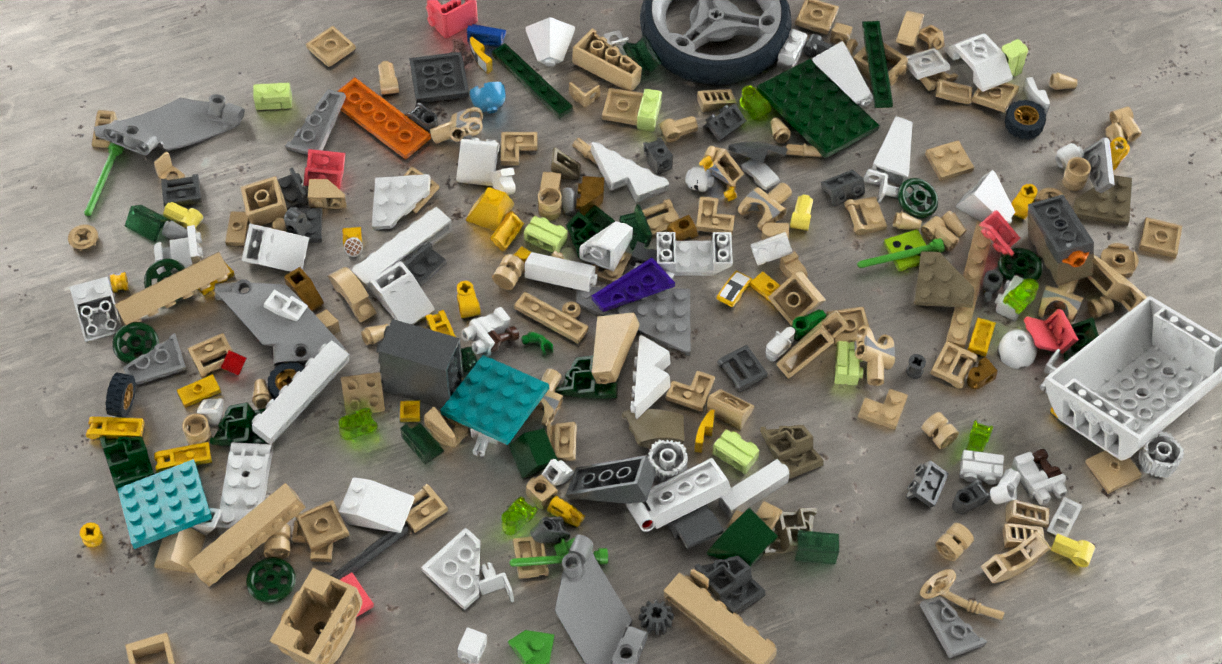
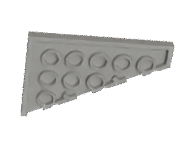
(660, 316)

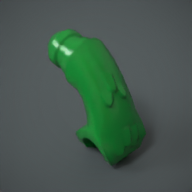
(533, 337)

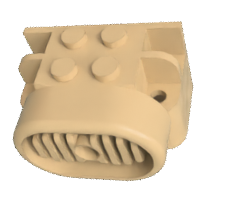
(323, 607)

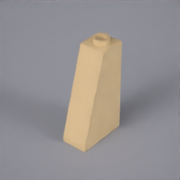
(612, 345)

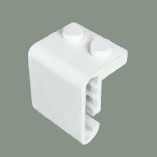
(477, 161)
(183, 250)

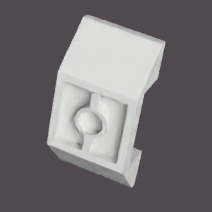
(985, 60)
(694, 257)

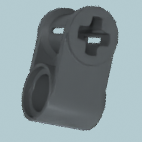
(423, 117)
(973, 495)
(550, 530)

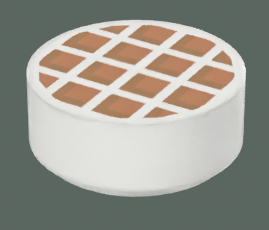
(353, 246)

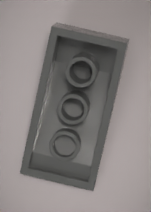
(613, 481)

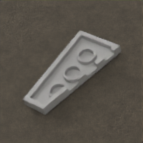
(318, 124)

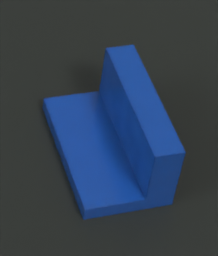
(486, 35)

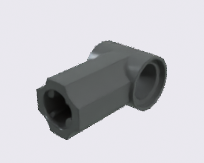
(815, 45)

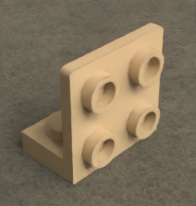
(363, 392)

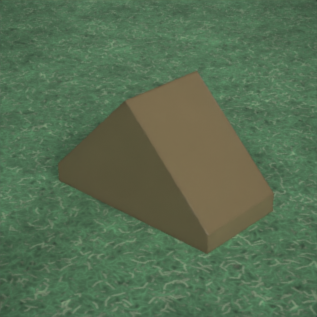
(565, 165)

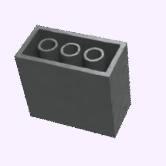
(419, 363)

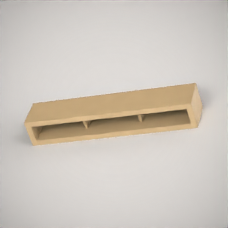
(172, 288)
(247, 535)
(718, 621)

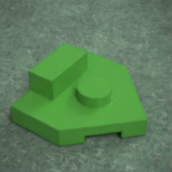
(533, 647)

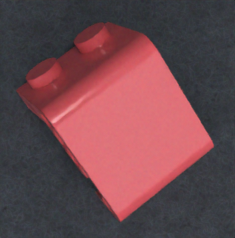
(452, 16)

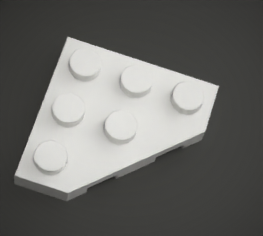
(397, 197)
(457, 568)

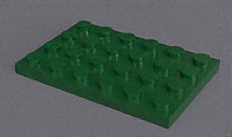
(817, 108)

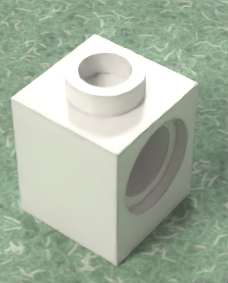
(472, 646)

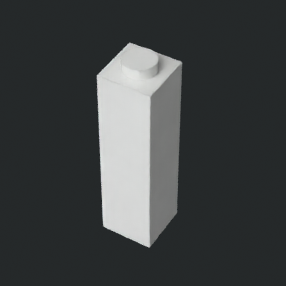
(560, 272)
(755, 488)

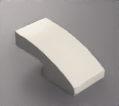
(1032, 93)
(762, 174)
(286, 307)
(1064, 517)

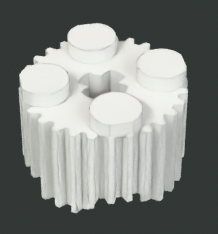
(1161, 455)
(667, 459)

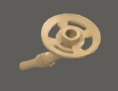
(941, 588)

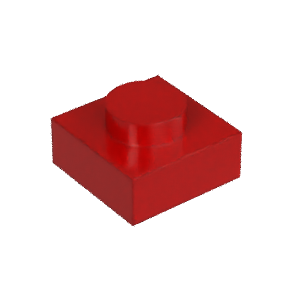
(233, 362)

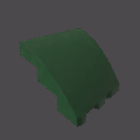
(585, 227)
(582, 384)
(237, 426)
(126, 459)
(744, 538)

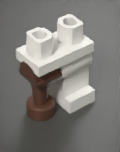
(488, 332)
(1042, 482)

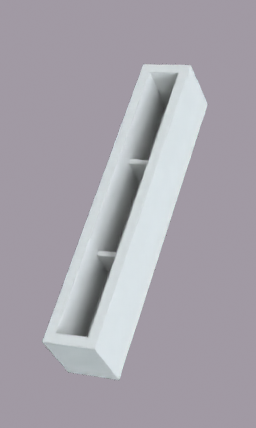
(429, 228)
(300, 392)

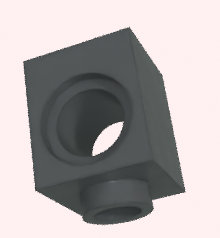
(660, 159)

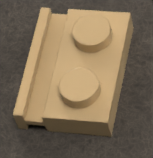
(563, 440)
(525, 548)

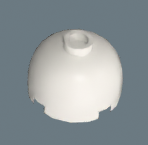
(1017, 349)

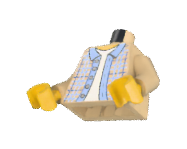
(723, 168)

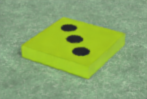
(904, 242)

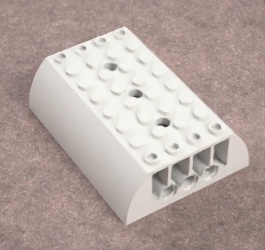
(1102, 381)

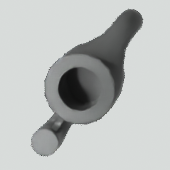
(992, 283)

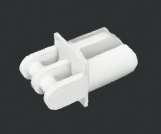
(780, 344)

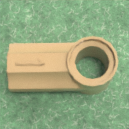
(387, 81)
(1124, 118)
(674, 129)
(937, 229)

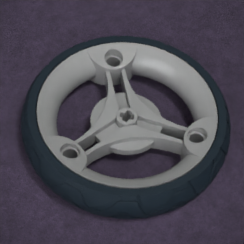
(717, 22)

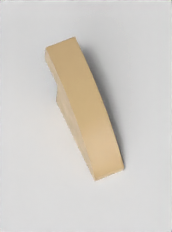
(910, 28)
(1115, 285)
(812, 344)

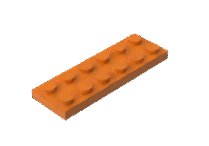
(382, 119)

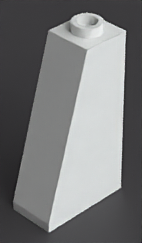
(843, 71)
(895, 152)

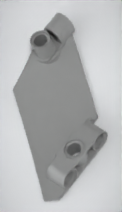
(173, 125)
(271, 329)
(594, 612)

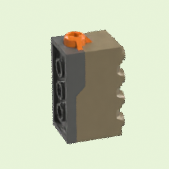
(1060, 239)

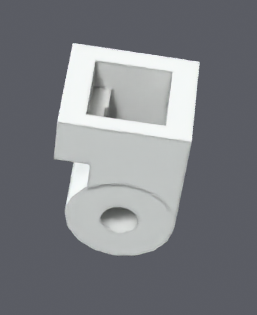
(503, 180)
(559, 471)

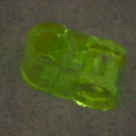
(754, 103)
(1019, 297)
(358, 424)
(979, 437)
(520, 513)

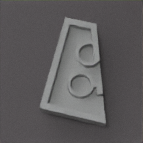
(1101, 165)
(158, 363)
(950, 629)

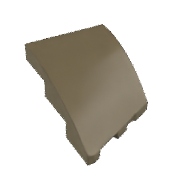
(655, 425)
(793, 448)
(787, 530)

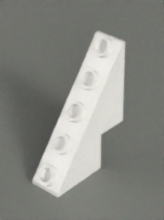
(621, 172)
(649, 377)

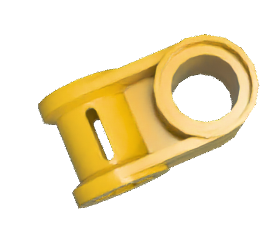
(1117, 153)
(1024, 197)
(467, 300)

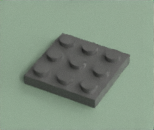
(439, 77)

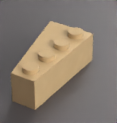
(606, 61)

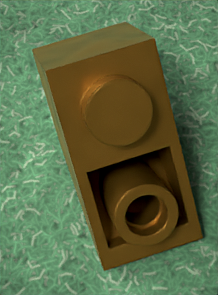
(591, 193)
(304, 288)

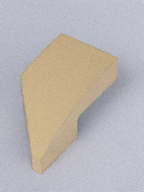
(931, 81)

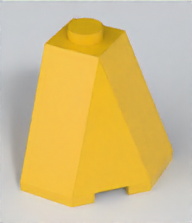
(490, 209)

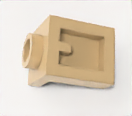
(840, 33)
(933, 37)

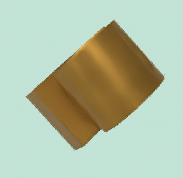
(683, 228)
(982, 374)

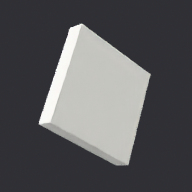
(927, 63)

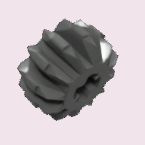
(656, 623)

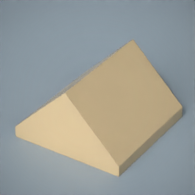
(729, 408)
(179, 549)

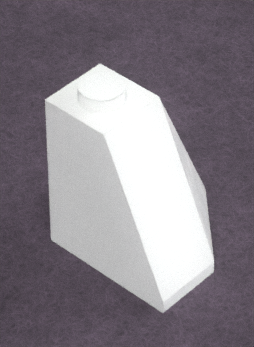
(550, 40)
(986, 198)
(607, 246)

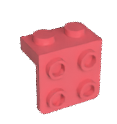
(1000, 233)
(1052, 333)

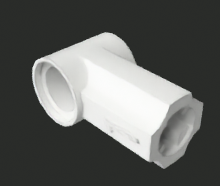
(1006, 489)

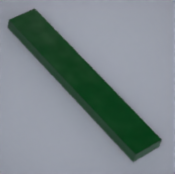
(877, 64)
(532, 80)

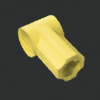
(182, 215)
(801, 216)
(1078, 552)

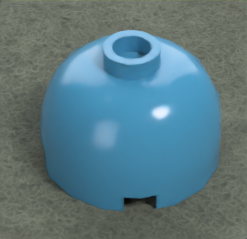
(488, 97)

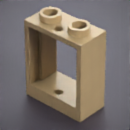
(892, 56)
(150, 646)

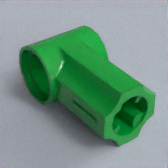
(807, 323)

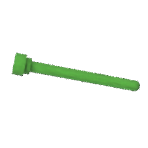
(114, 151)
(935, 246)
(600, 555)

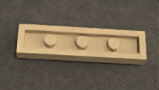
(551, 317)

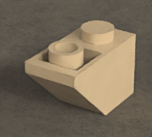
(325, 195)

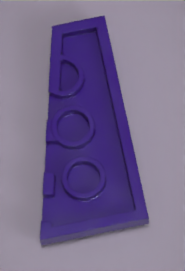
(634, 285)

